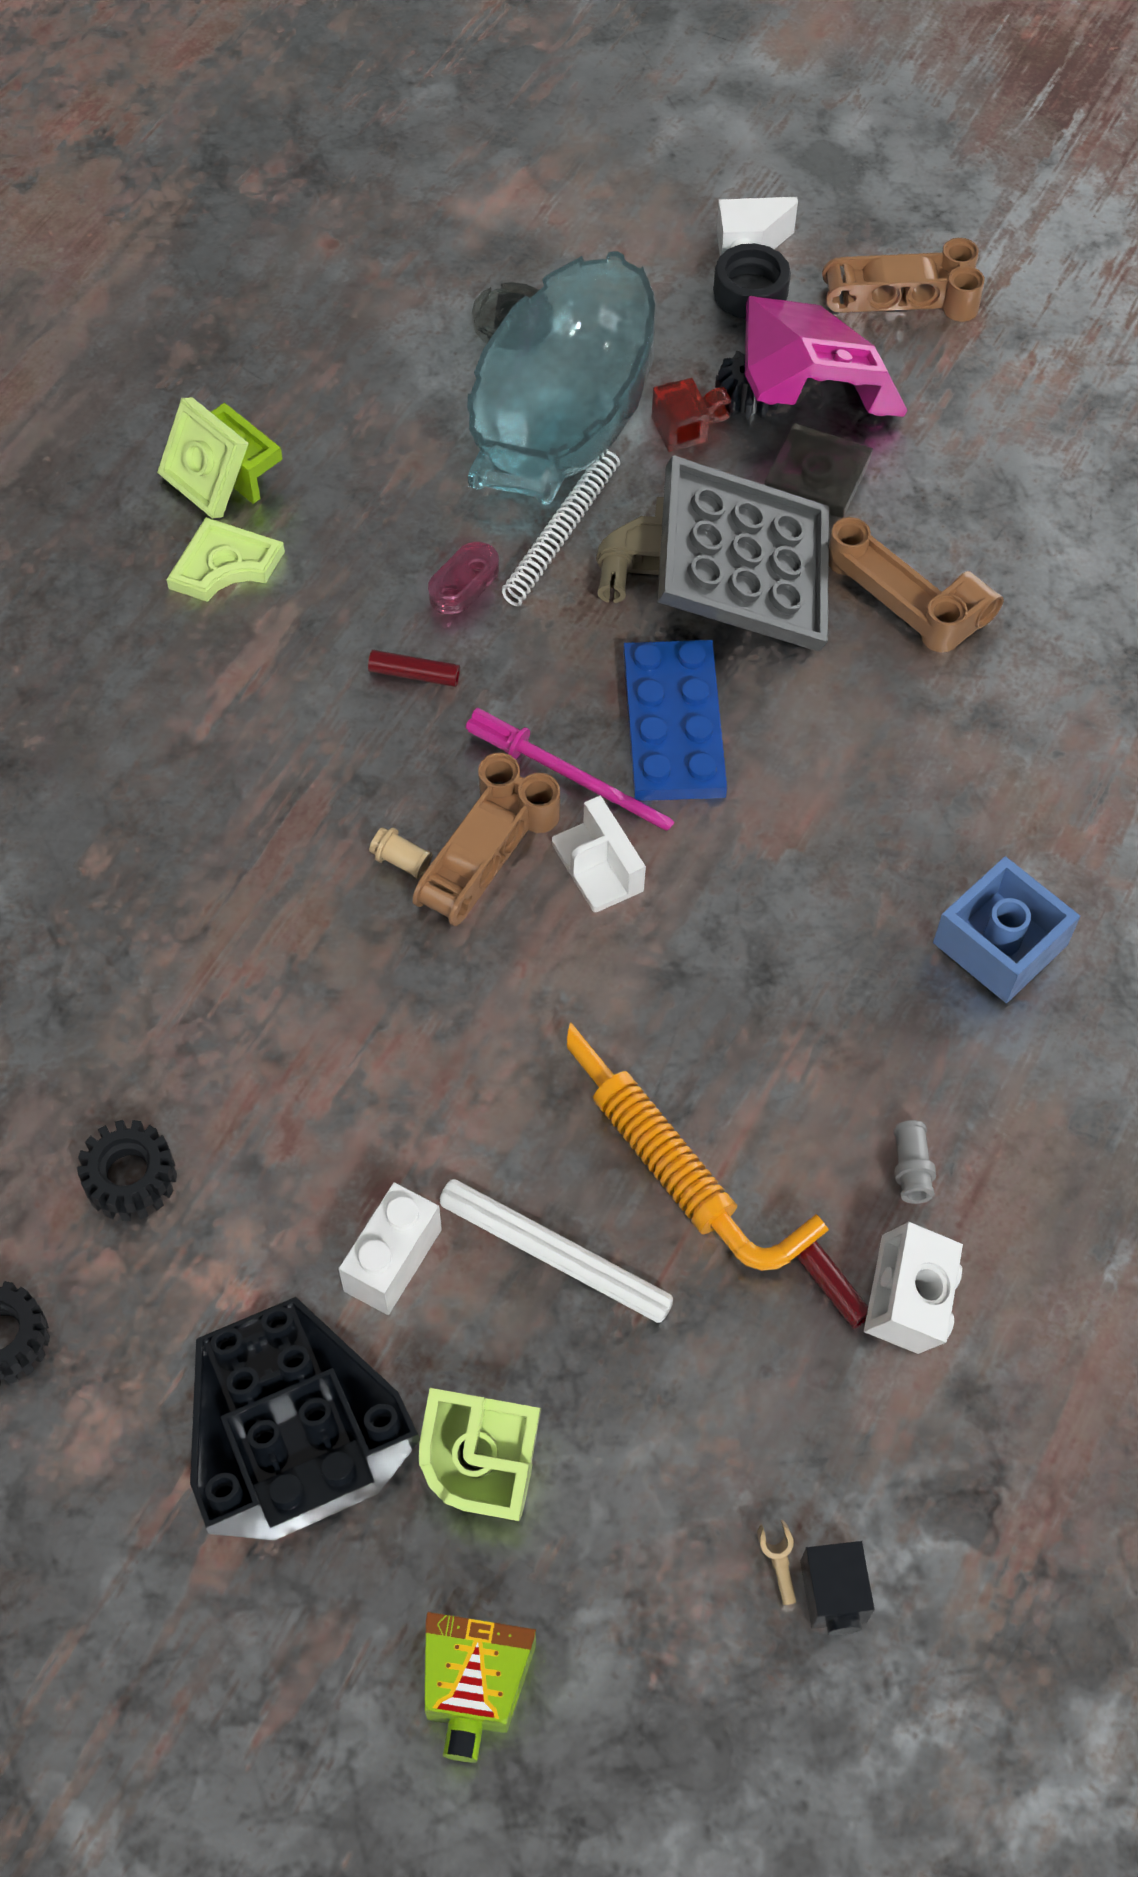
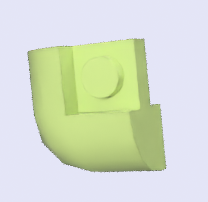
(478, 1452)

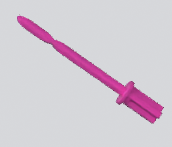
(515, 742)

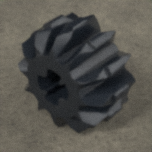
(733, 379)

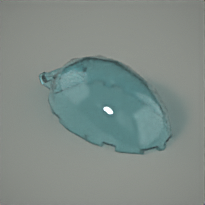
(562, 377)

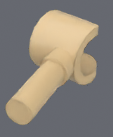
(780, 1561)

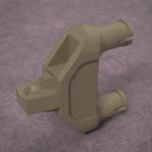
(632, 550)

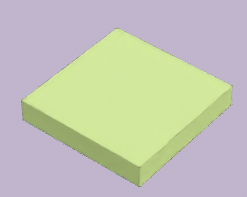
(202, 457)

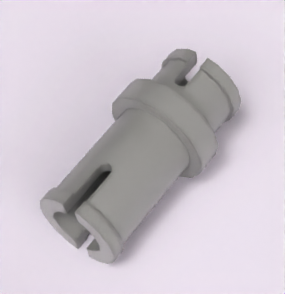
(914, 1169)

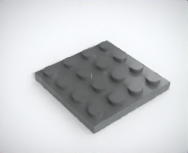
(744, 554)

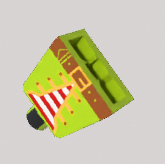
(473, 1678)

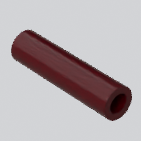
(414, 668)
(834, 1284)

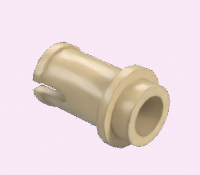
(400, 852)

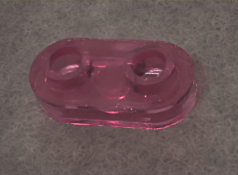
(456, 584)

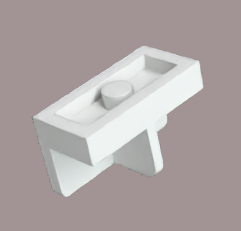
(600, 857)

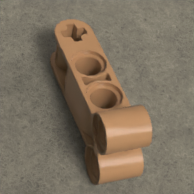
(909, 281)
(488, 836)

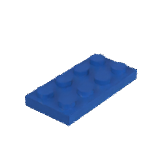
(674, 720)

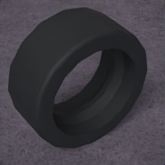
(755, 260)

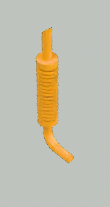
(678, 1166)

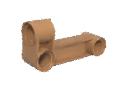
(939, 616)

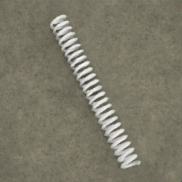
(548, 529)

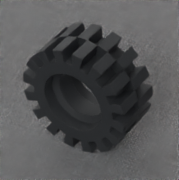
(118, 1144)

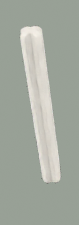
(556, 1250)

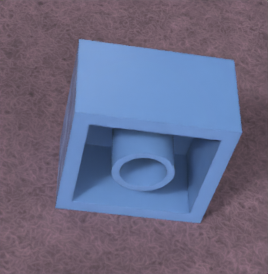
(1005, 929)

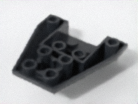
(289, 1425)

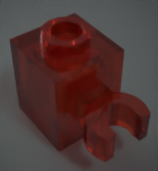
(684, 414)

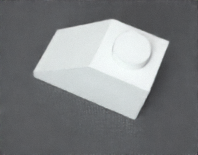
(755, 221)

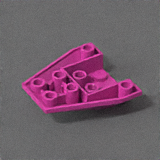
(805, 341)

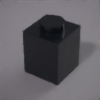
(837, 1587)

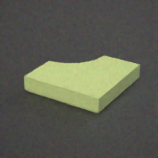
(221, 557)

